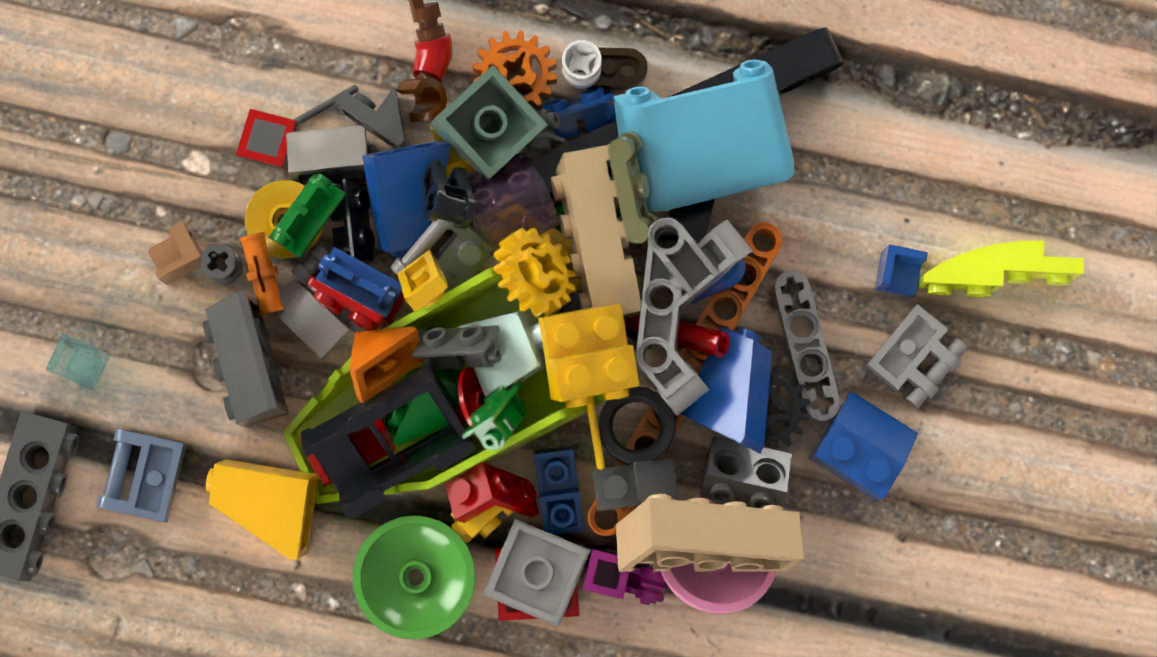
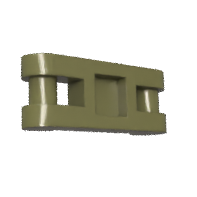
(631, 186)

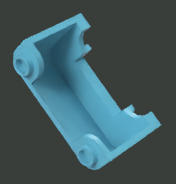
(709, 138)

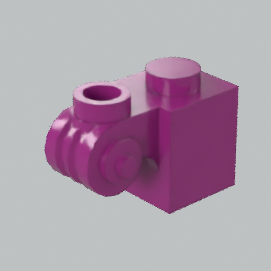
(605, 579)

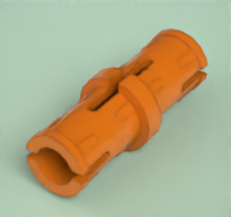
(262, 273)

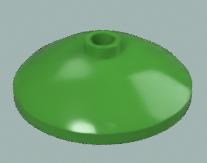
(384, 584)

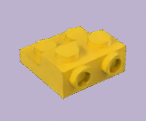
(588, 355)

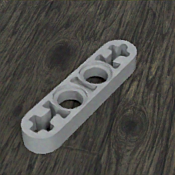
(811, 345)

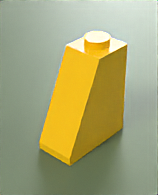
(266, 502)

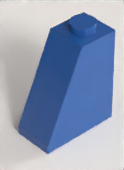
(397, 193)
(736, 392)

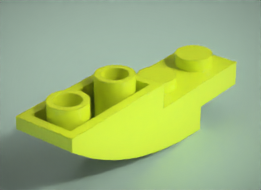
(985, 268)

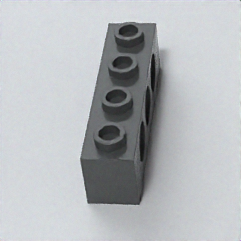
(20, 473)

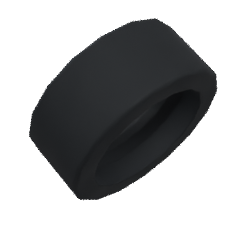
(658, 448)

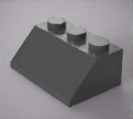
(244, 360)

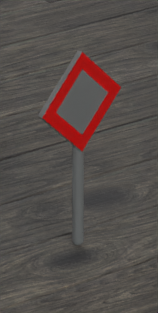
(265, 133)

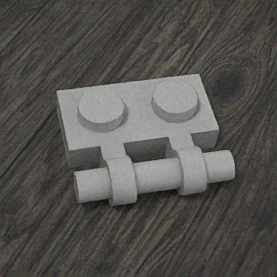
(908, 347)

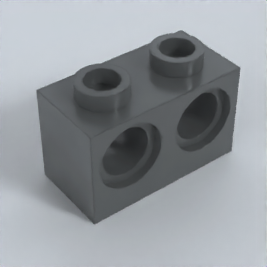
(744, 475)

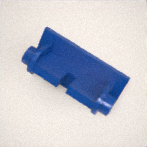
(591, 108)
(359, 281)

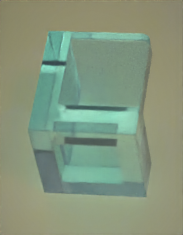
(78, 361)

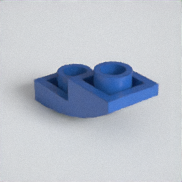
(558, 490)

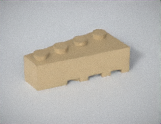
(595, 231)
(708, 536)

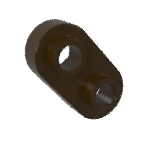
(611, 63)

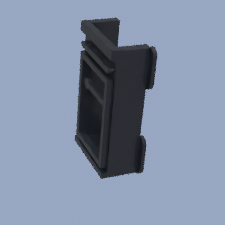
(364, 486)

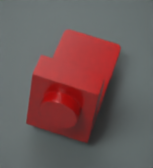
(487, 487)

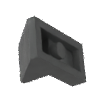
(384, 123)
(634, 483)

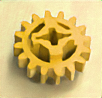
(534, 272)

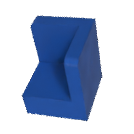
(899, 270)

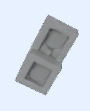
(310, 321)

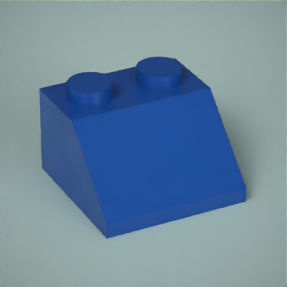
(864, 447)

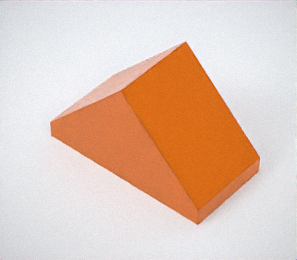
(382, 359)

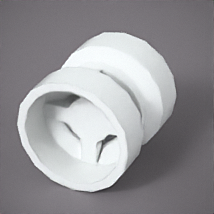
(583, 57)

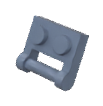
(153, 479)

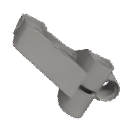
(687, 273)

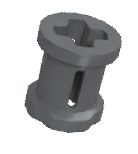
(210, 266)

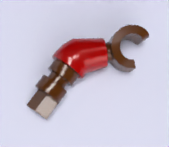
(431, 62)

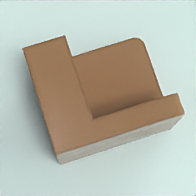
(176, 254)

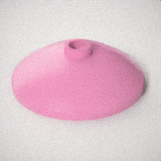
(718, 590)

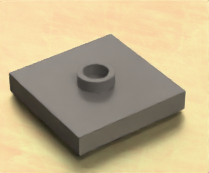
(536, 572)

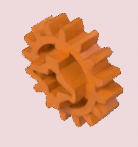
(522, 59)

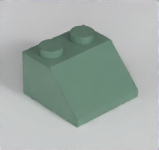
(488, 123)

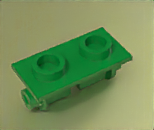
(307, 215)
(498, 417)

